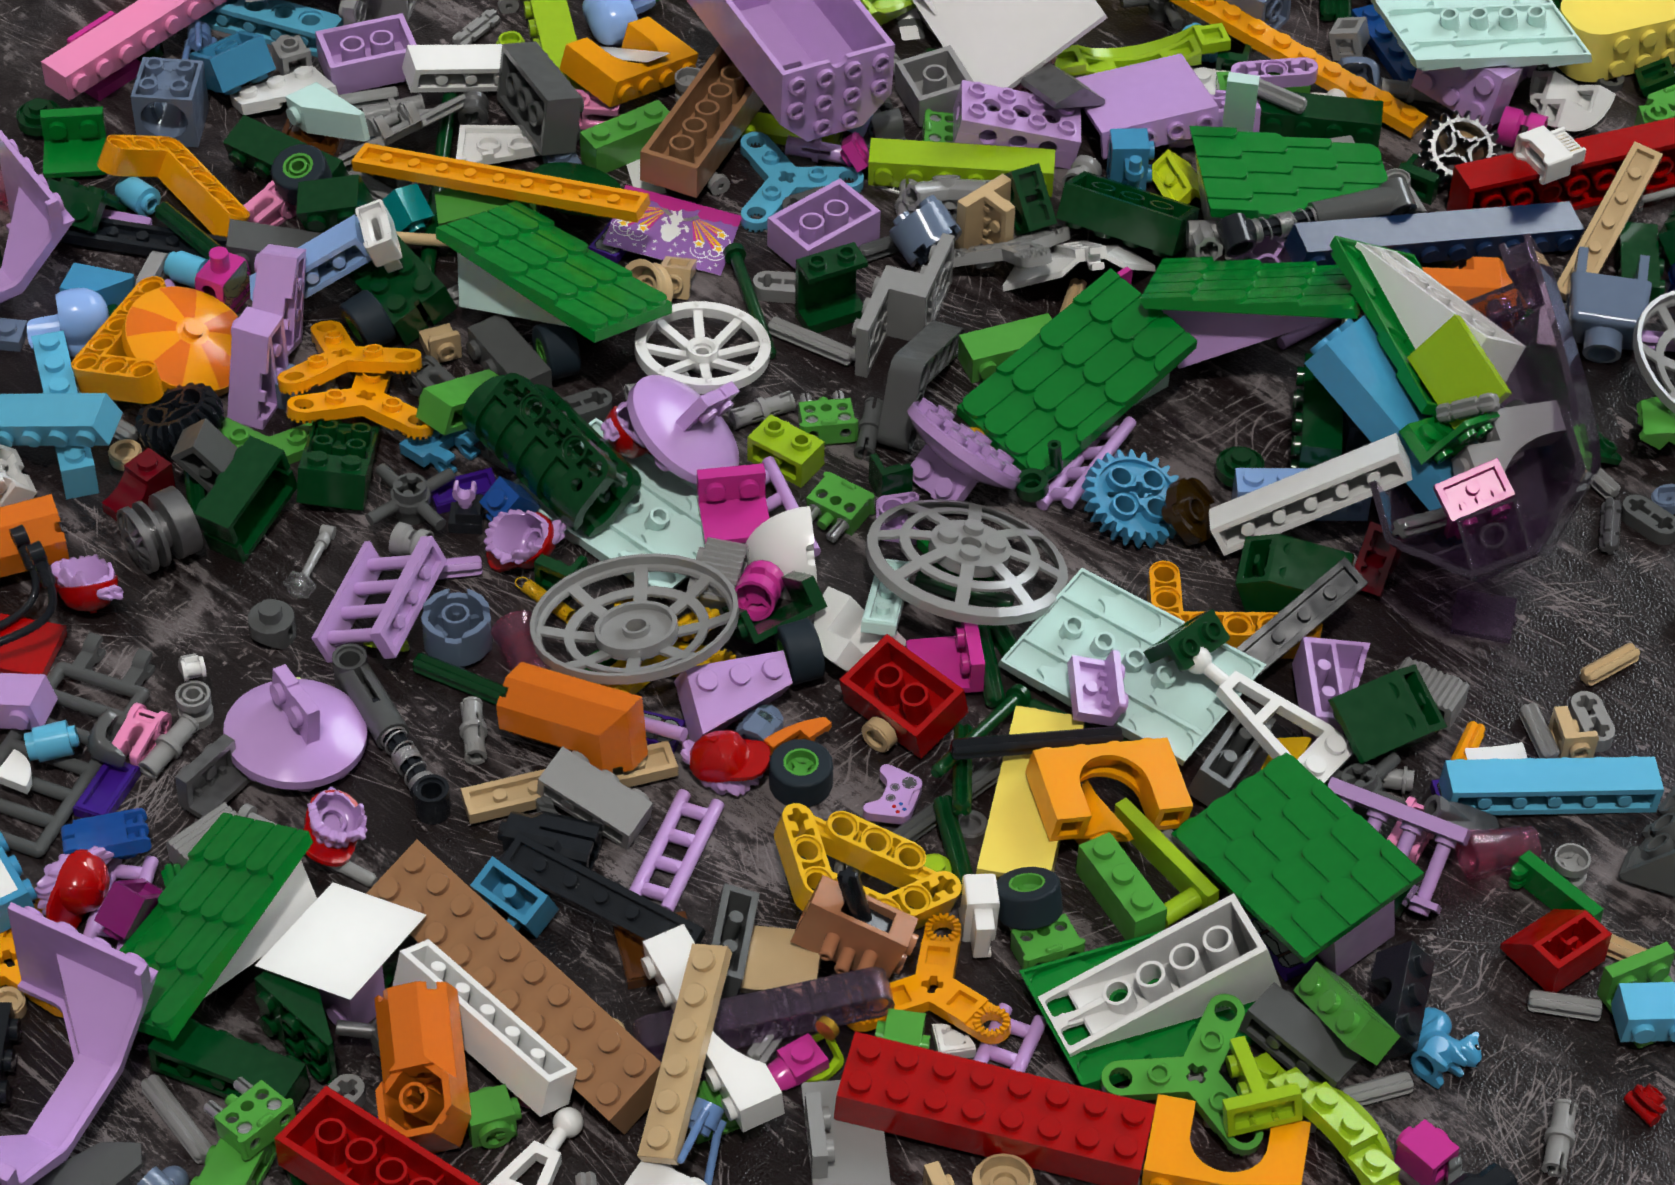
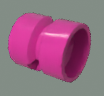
(1512, 124)
(760, 589)

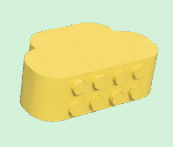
(1620, 35)

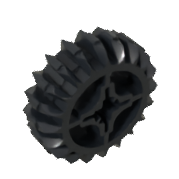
(1452, 128)
(164, 420)

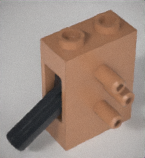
(854, 927)

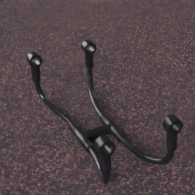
(36, 562)

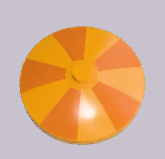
(184, 336)

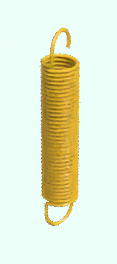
(535, 592)

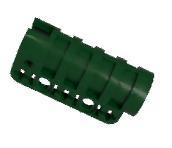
(548, 459)

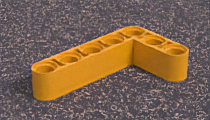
(178, 171)
(103, 362)
(1166, 593)

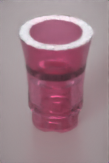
(514, 639)
(1496, 849)

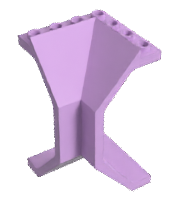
(36, 220)
(102, 1009)

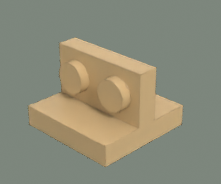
(986, 214)

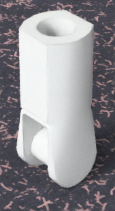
(192, 666)

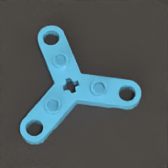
(775, 168)

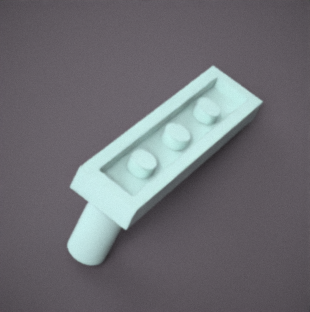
(1240, 101)

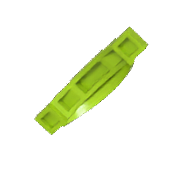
(1190, 43)
(1341, 1121)

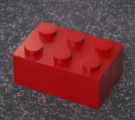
(905, 693)

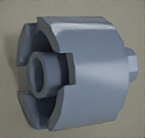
(921, 229)
(457, 627)

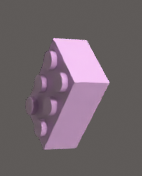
(364, 53)
(1479, 90)
(822, 222)

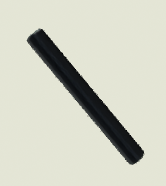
(1027, 742)

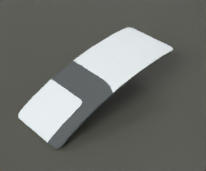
(910, 25)

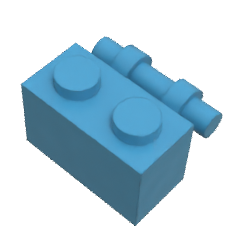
(1130, 156)
(514, 897)

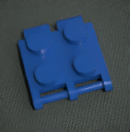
(117, 832)

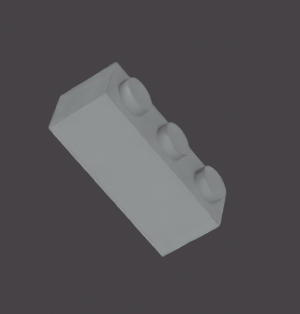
(595, 796)

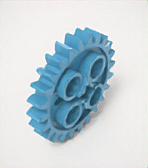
(1129, 497)

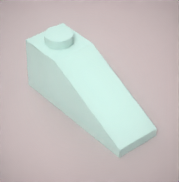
(326, 114)

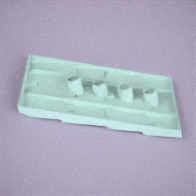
(1482, 33)
(656, 521)
(1102, 617)

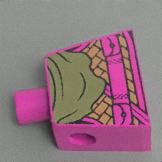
(225, 278)

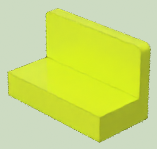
(1175, 177)

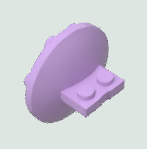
(683, 426)
(956, 456)
(295, 733)

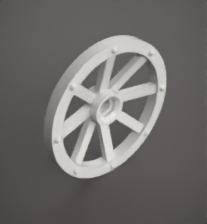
(701, 352)

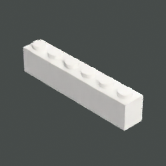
(1310, 493)
(494, 1032)

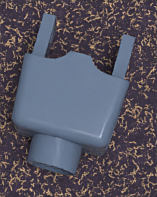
(1605, 308)

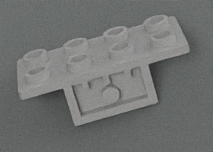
(837, 1149)

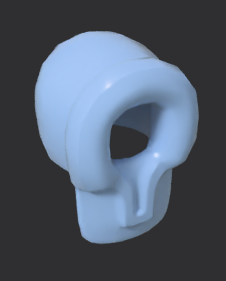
(610, 18)
(79, 315)

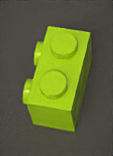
(794, 450)

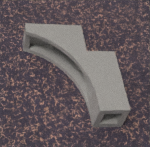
(1513, 432)

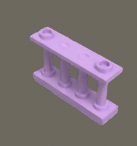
(393, 617)
(1413, 824)

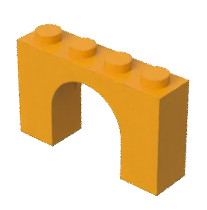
(619, 80)
(1142, 765)
(1173, 1161)

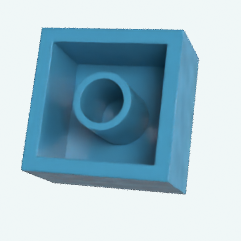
(235, 61)

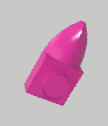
(855, 151)
(798, 1062)

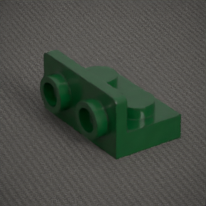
(1187, 639)

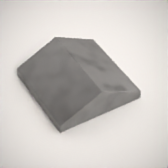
(1060, 88)

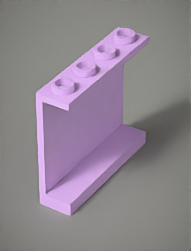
(1151, 95)

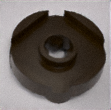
(1188, 510)

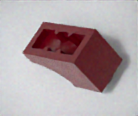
(140, 479)
(1376, 560)

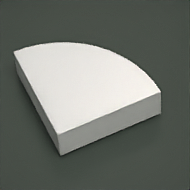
(16, 772)
(952, 1042)

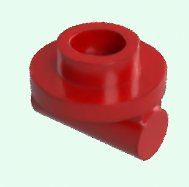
(1646, 1103)

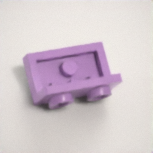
(1097, 689)

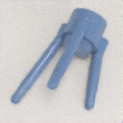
(198, 37)
(704, 1119)

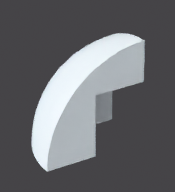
(1568, 103)
(786, 542)
(840, 630)

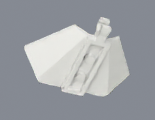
(1069, 255)

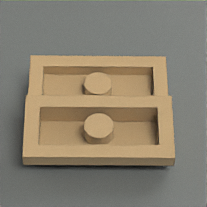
(777, 961)

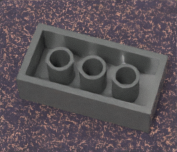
(539, 98)

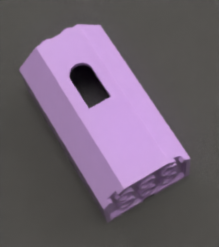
(836, 44)

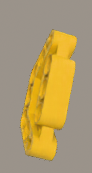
(811, 837)

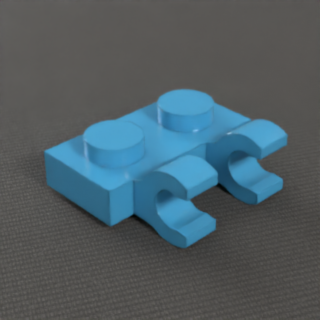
(436, 447)

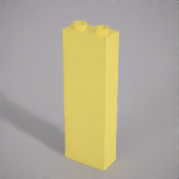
(1014, 827)

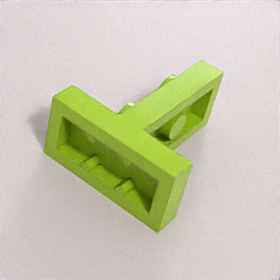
(1256, 1105)

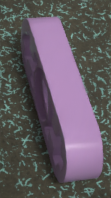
(1293, 71)

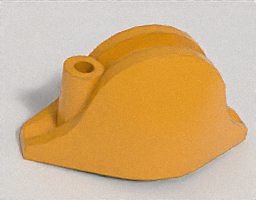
(1102, 819)

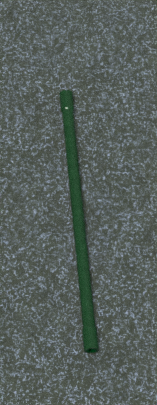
(443, 149)

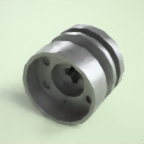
(159, 529)

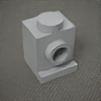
(1349, 37)
(290, 49)

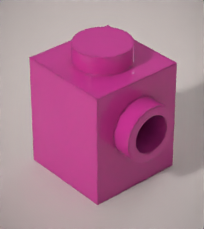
(1425, 1153)

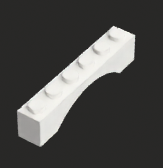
(744, 1083)

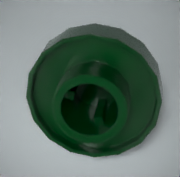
(29, 115)
(1236, 458)

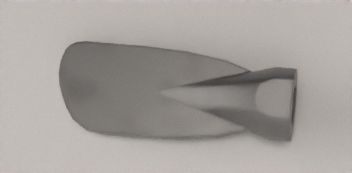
(1460, 813)

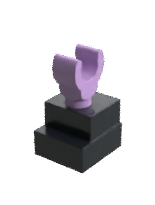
(467, 513)

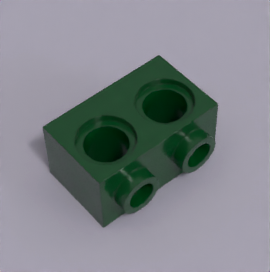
(1030, 200)

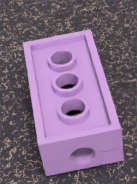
(989, 117)

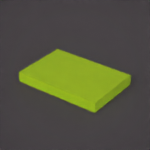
(1456, 366)

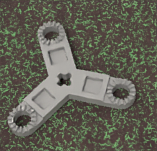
(1025, 251)

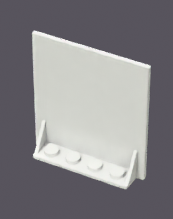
(1008, 38)

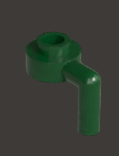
(1034, 481)

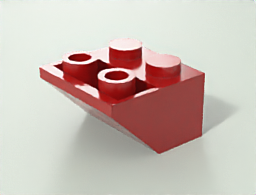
(1559, 947)

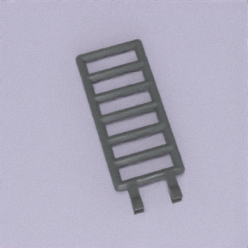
(81, 671)

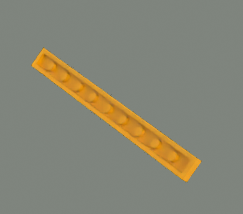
(1330, 74)
(501, 182)

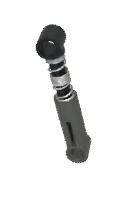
(1242, 234)
(390, 732)

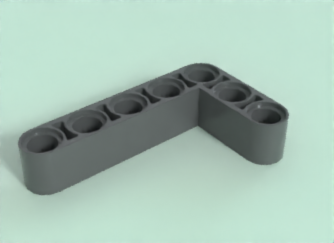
(907, 378)

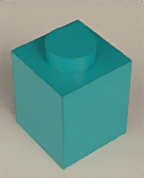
(408, 209)

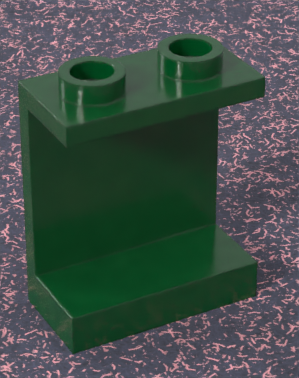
(828, 288)
(806, 601)

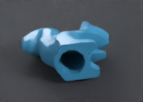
(1440, 1052)

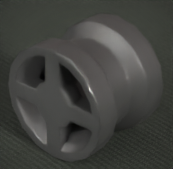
(474, 109)

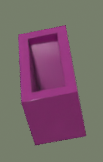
(127, 907)

